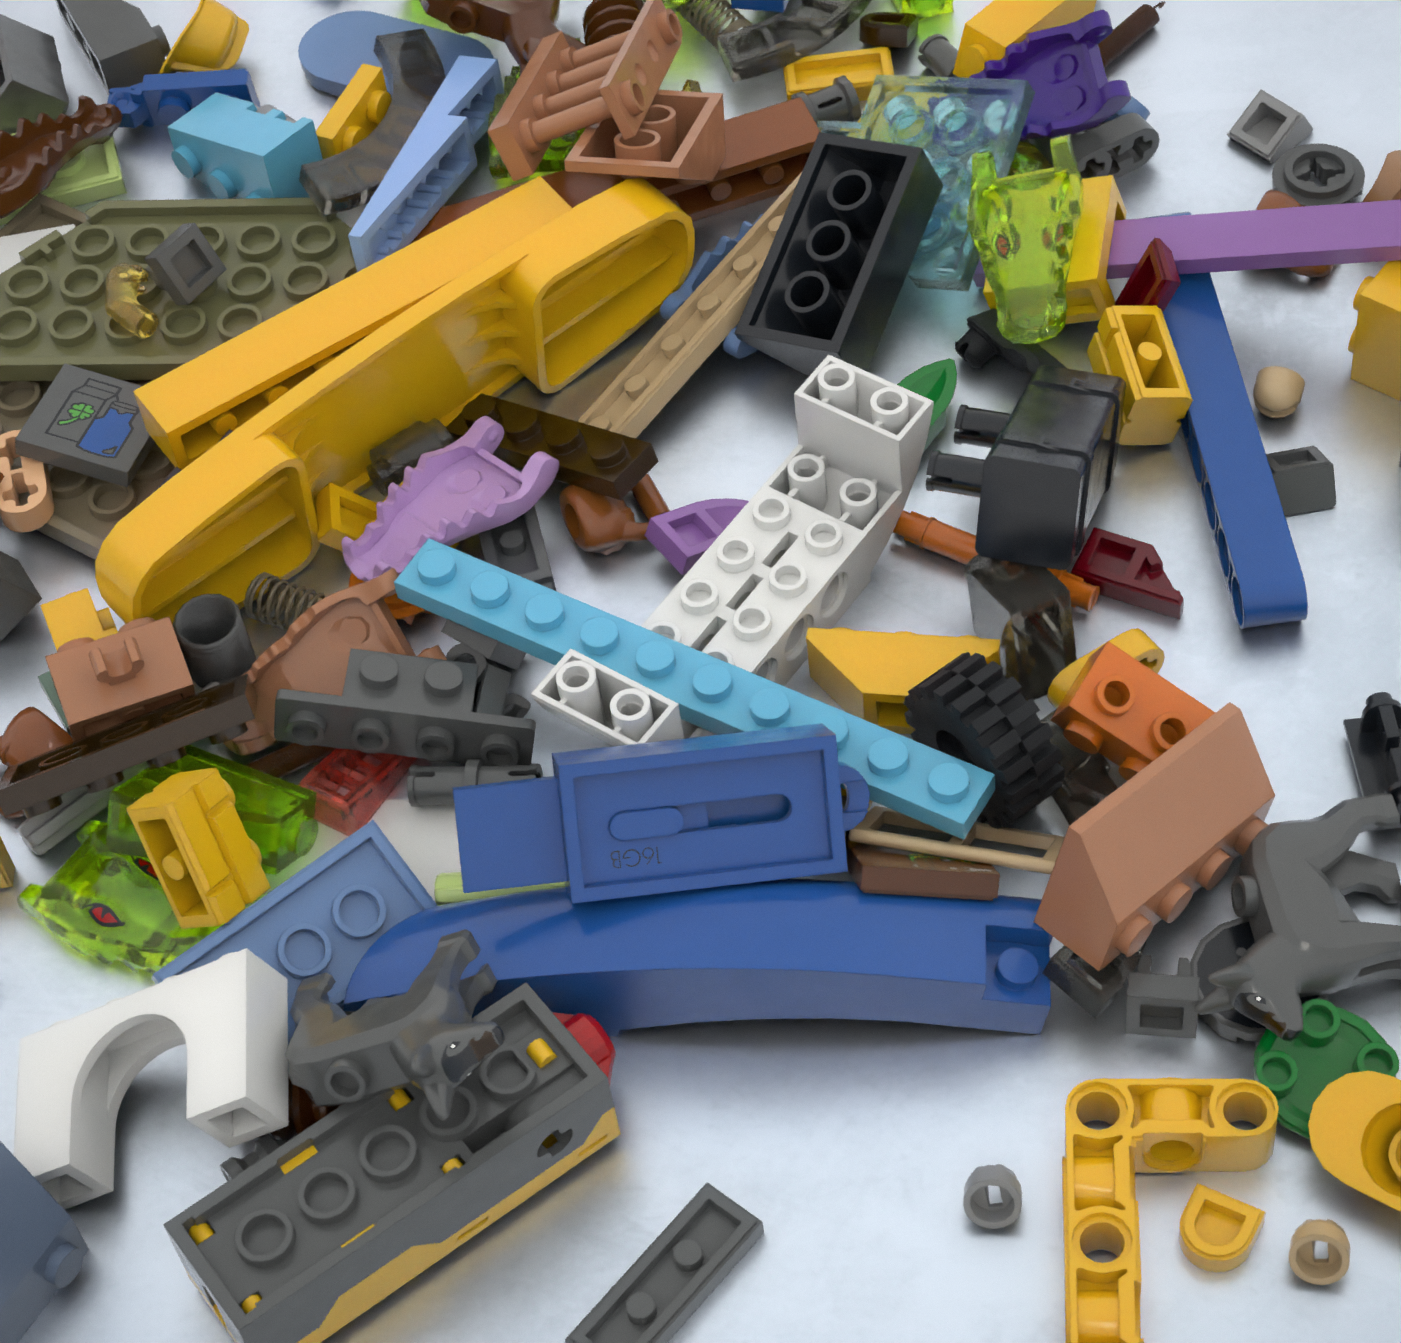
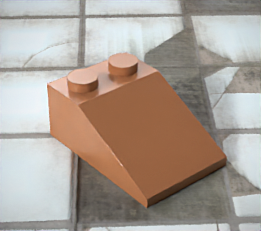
(676, 140)

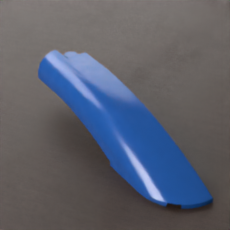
(740, 955)

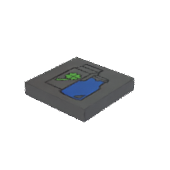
(88, 427)

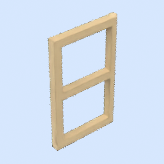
(957, 848)

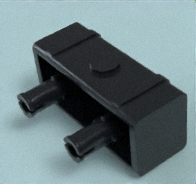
(1043, 465)

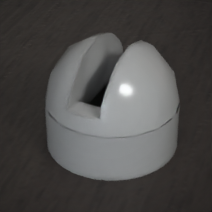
(976, 1196)

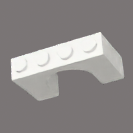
(81, 1067)

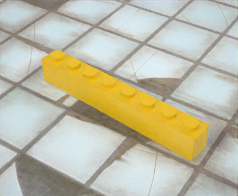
(238, 379)

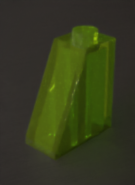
(271, 809)

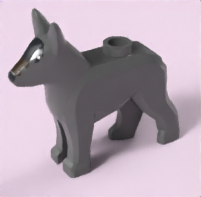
(1301, 922)
(396, 1040)

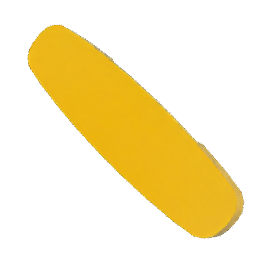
(527, 311)

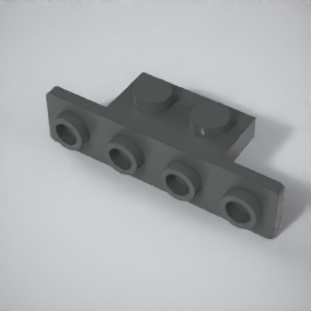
(406, 710)

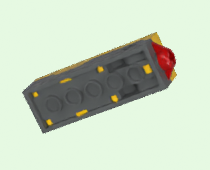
(394, 1188)

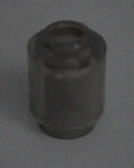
(404, 449)

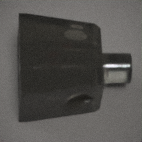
(1019, 600)

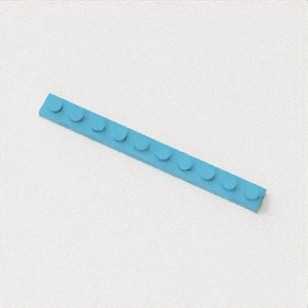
(708, 690)

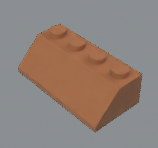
(1157, 841)

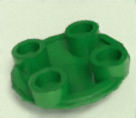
(1327, 1049)

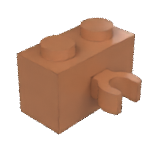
(119, 675)

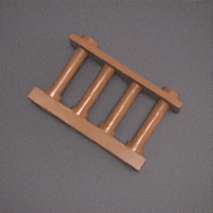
(578, 88)

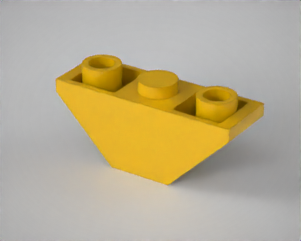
(875, 670)

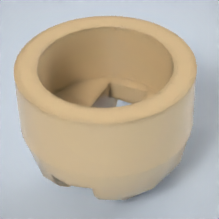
(1277, 391)
(1303, 1252)

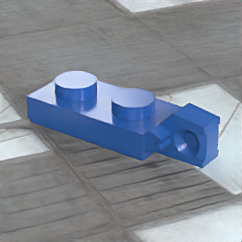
(169, 96)

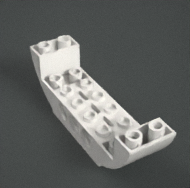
(780, 564)

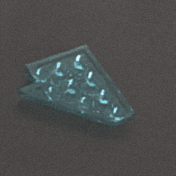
(950, 123)

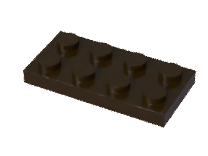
(151, 737)

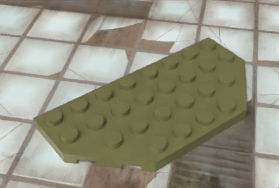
(56, 294)

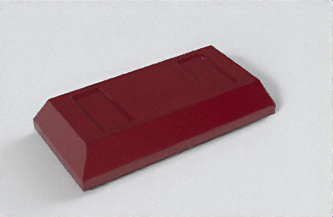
(1153, 279)

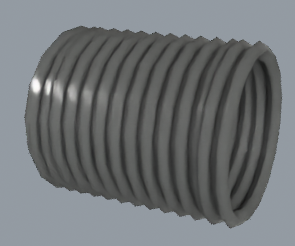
(213, 639)

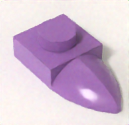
(691, 529)

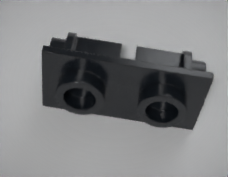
(1377, 747)

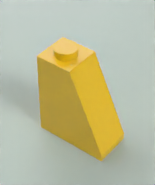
(1009, 23)

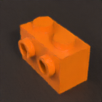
(1126, 711)

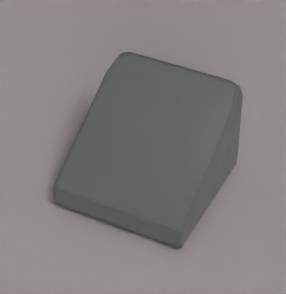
(1303, 480)

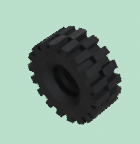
(988, 723)

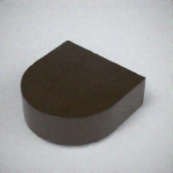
(888, 29)

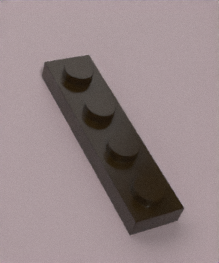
(586, 454)

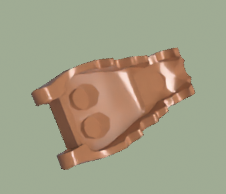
(317, 652)

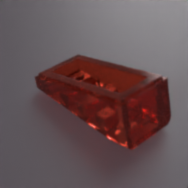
(356, 808)

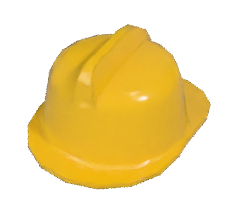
(208, 41)
(1359, 1133)

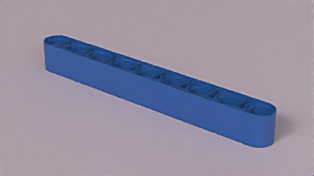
(1232, 463)

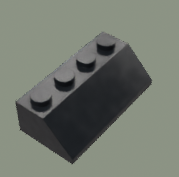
(841, 253)

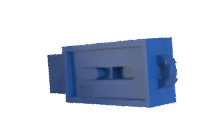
(666, 816)

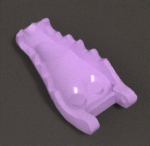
(448, 500)

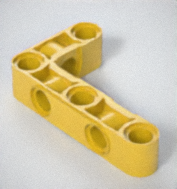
(1154, 1129)

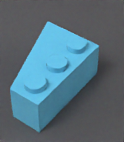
(243, 150)

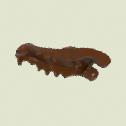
(41, 148)

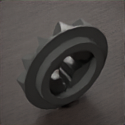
(1330, 164)

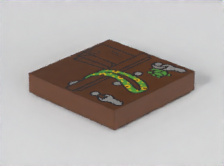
(919, 874)

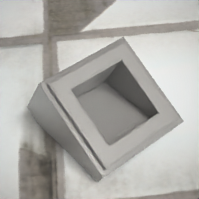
(1269, 127)

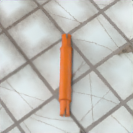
(960, 546)

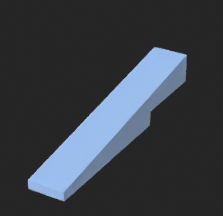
(430, 163)

